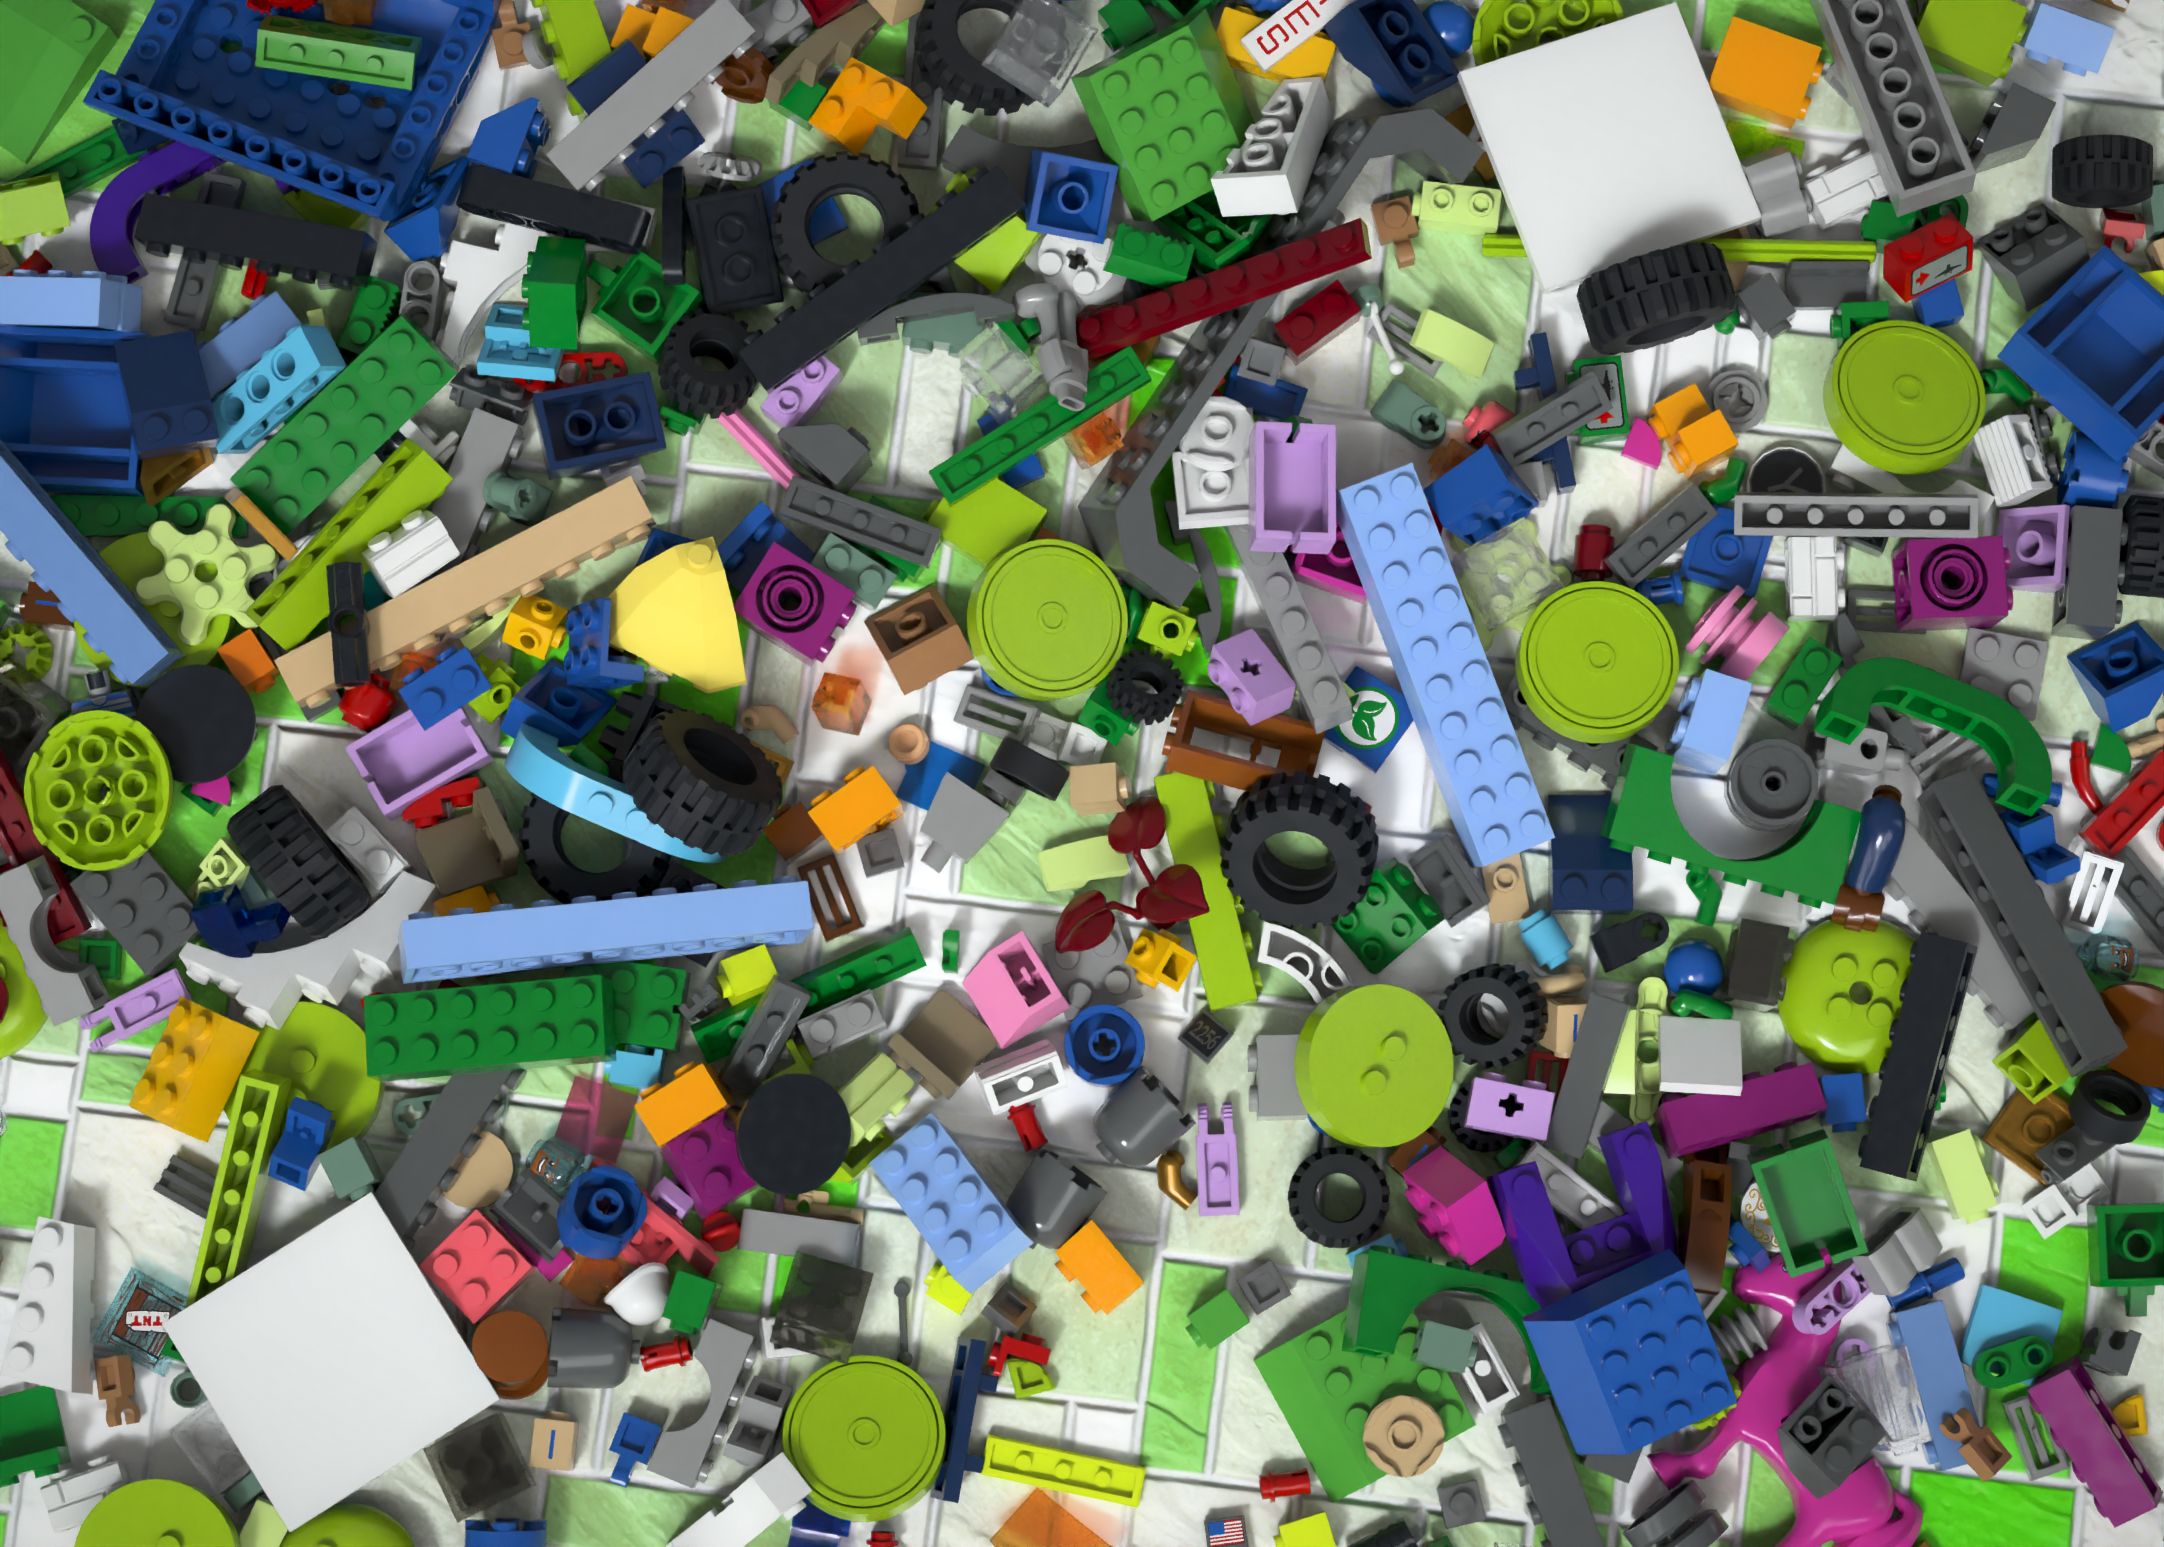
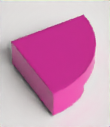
(1642, 445)
(217, 791)

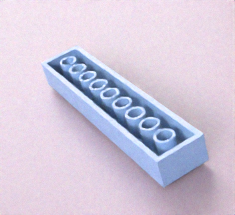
(1441, 666)
(604, 930)

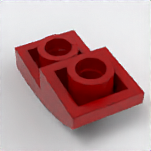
(433, 806)

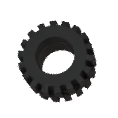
(2102, 171)
(696, 387)
(2144, 547)
(1522, 1006)
(1374, 1192)

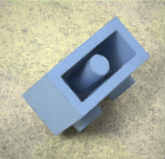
(2066, 38)

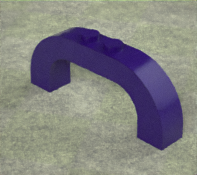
(122, 200)

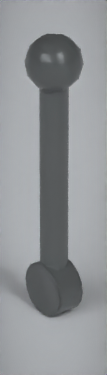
(902, 1290)

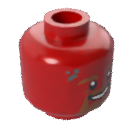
(368, 705)

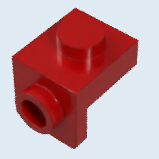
(1027, 1347)

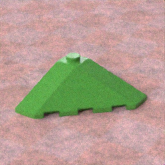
(44, 64)

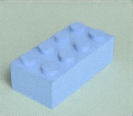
(951, 1203)

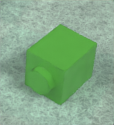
(1216, 1320)

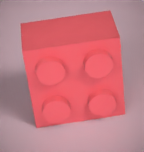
(477, 1266)

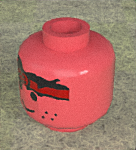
(1482, 421)

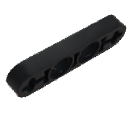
(674, 227)

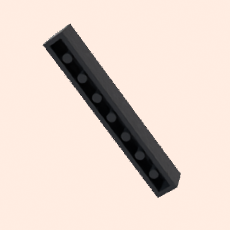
(882, 279)

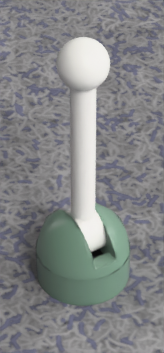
(1371, 303)

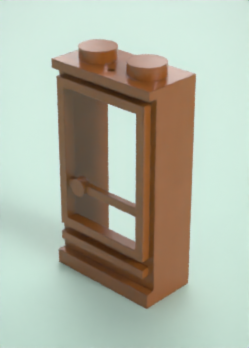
(1292, 736)

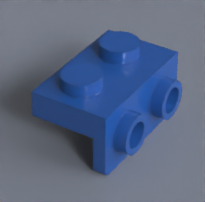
(444, 687)

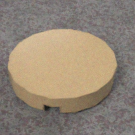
(483, 1175)
(1403, 1436)

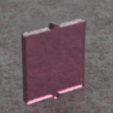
(596, 1118)

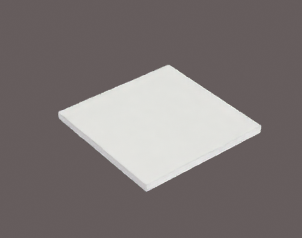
(1608, 146)
(331, 1361)

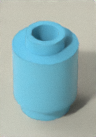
(1545, 939)

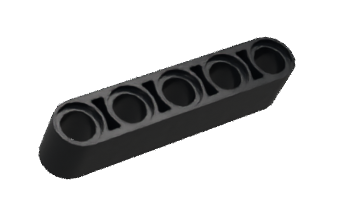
(553, 209)

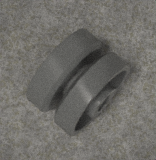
(1794, 787)
(1671, 1524)

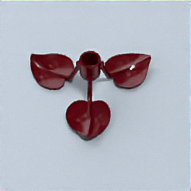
(1169, 899)

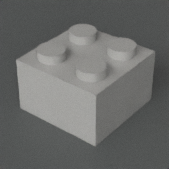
(1275, 1092)

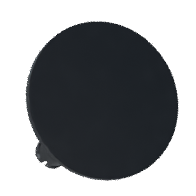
(200, 721)
(791, 1133)

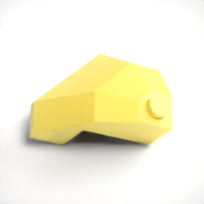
(681, 617)

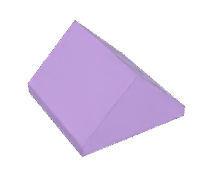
(2036, 546)

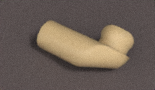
(768, 718)
(1568, 982)

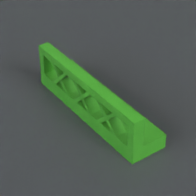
(337, 51)

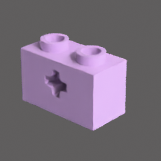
(802, 395)
(1251, 677)
(1486, 1115)

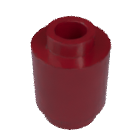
(1590, 548)

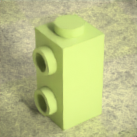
(1457, 208)
(1962, 1175)

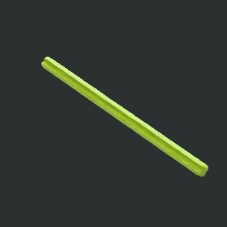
(1732, 248)

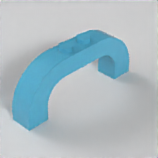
(585, 793)

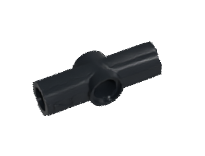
(351, 649)

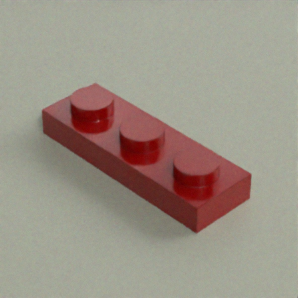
(2127, 809)

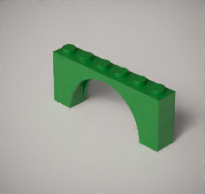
(1806, 864)
(1392, 1286)

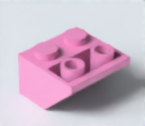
(1014, 990)

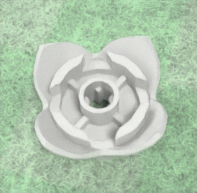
(1089, 284)

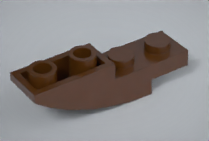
(1705, 1217)

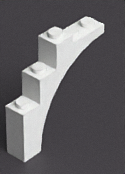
(486, 274)
(273, 983)

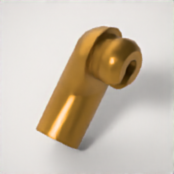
(1170, 1179)

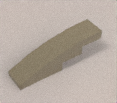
(831, 44)

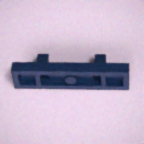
(1543, 379)
(958, 1417)

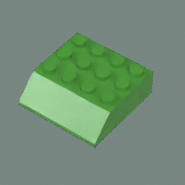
(1166, 115)
(1333, 1391)

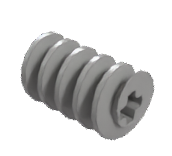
(1738, 1334)

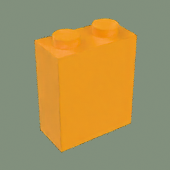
(1765, 73)

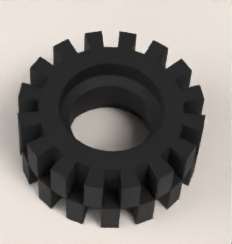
(1135, 701)
(1473, 1138)

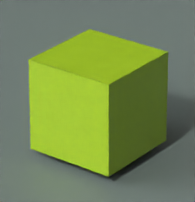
(2032, 1062)

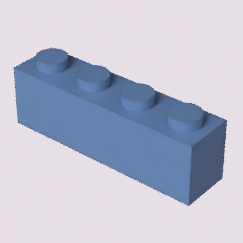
(244, 341)
(1937, 1375)

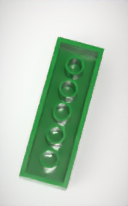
(345, 423)
(490, 1028)

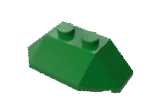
(1216, 238)

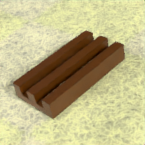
(842, 929)

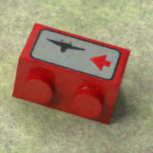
(1928, 257)

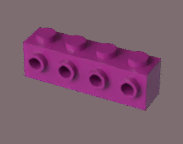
(1765, 1105)
(2095, 1442)

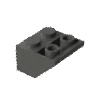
(2013, 128)
(2034, 255)
(1827, 1438)

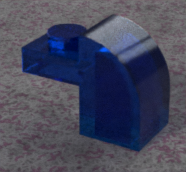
(231, 926)

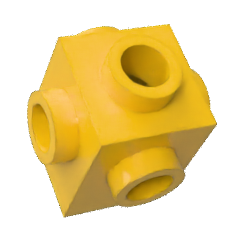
(535, 626)
(1160, 959)

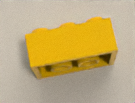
(193, 1069)

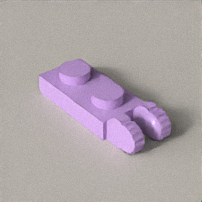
(138, 1009)
(1217, 1165)

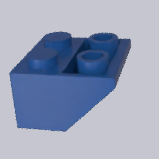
(511, 139)
(1480, 496)

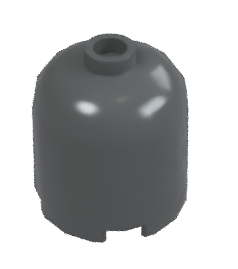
(1139, 1121)
(1053, 1200)
(590, 1349)

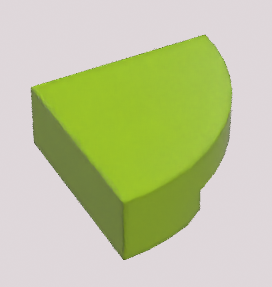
(1028, 1378)

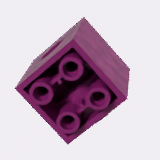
(1974, 576)
(807, 629)

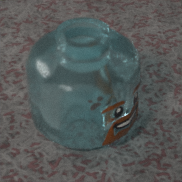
(2108, 959)
(556, 1163)

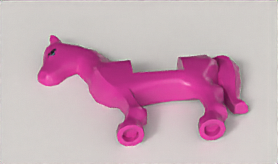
(1771, 1389)

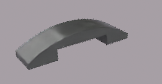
(885, 328)
(1208, 622)
(1901, 732)

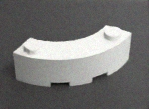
(1303, 960)
(750, 1509)

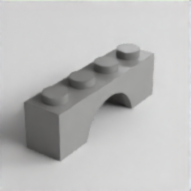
(63, 984)
(685, 1453)

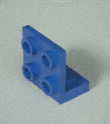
(751, 541)
(588, 658)

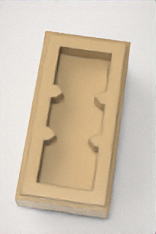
(1506, 890)

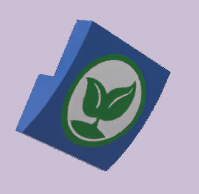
(1377, 722)

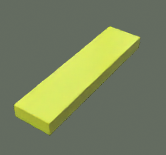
(1063, 1470)

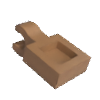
(509, 37)
(1396, 226)
(115, 1383)
(1980, 1445)

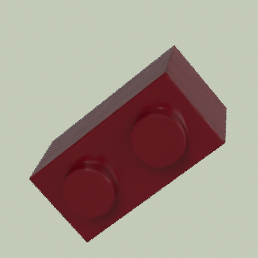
(1317, 322)

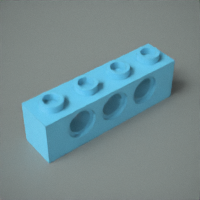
(275, 387)

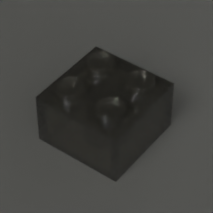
(26, 714)
(1755, 965)
(821, 1307)
(479, 1467)

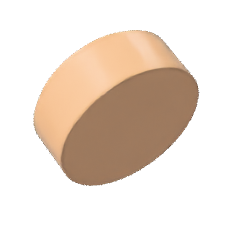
(908, 743)

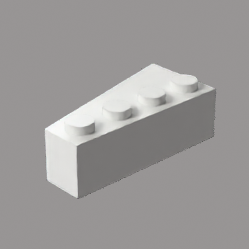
(1279, 153)
(54, 1310)

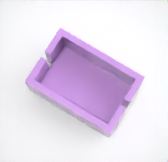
(1292, 488)
(417, 761)

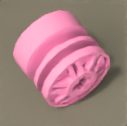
(1736, 635)

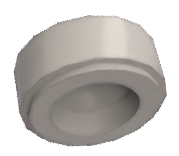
(536, 50)

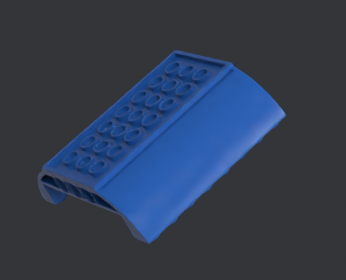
(290, 121)

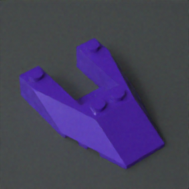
(1562, 1265)

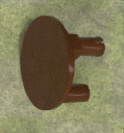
(2140, 1015)

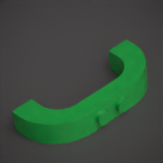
(1950, 704)

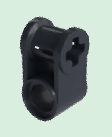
(1623, 942)

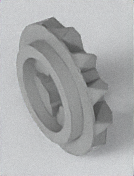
(730, 166)
(1751, 393)

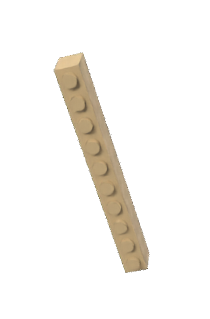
(477, 587)

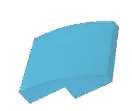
(508, 348)
(2004, 1317)

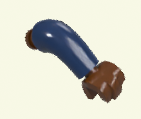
(1874, 858)

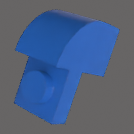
(2036, 841)
(305, 1137)

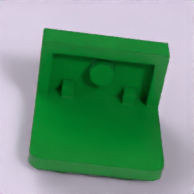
(1389, 917)
(31, 1435)

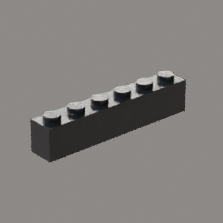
(255, 241)
(1917, 1056)

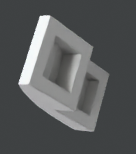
(1066, 741)
(2064, 1201)

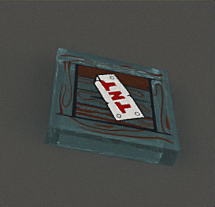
(136, 1320)

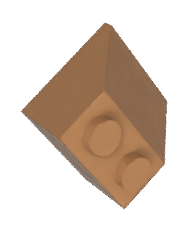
(919, 639)

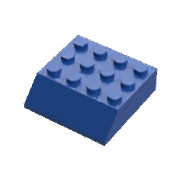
(2098, 353)
(68, 409)
(1630, 1358)

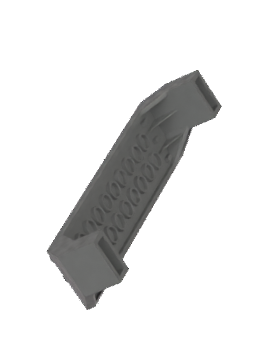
(1119, 501)

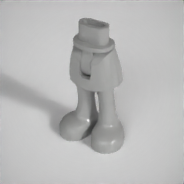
(1059, 356)

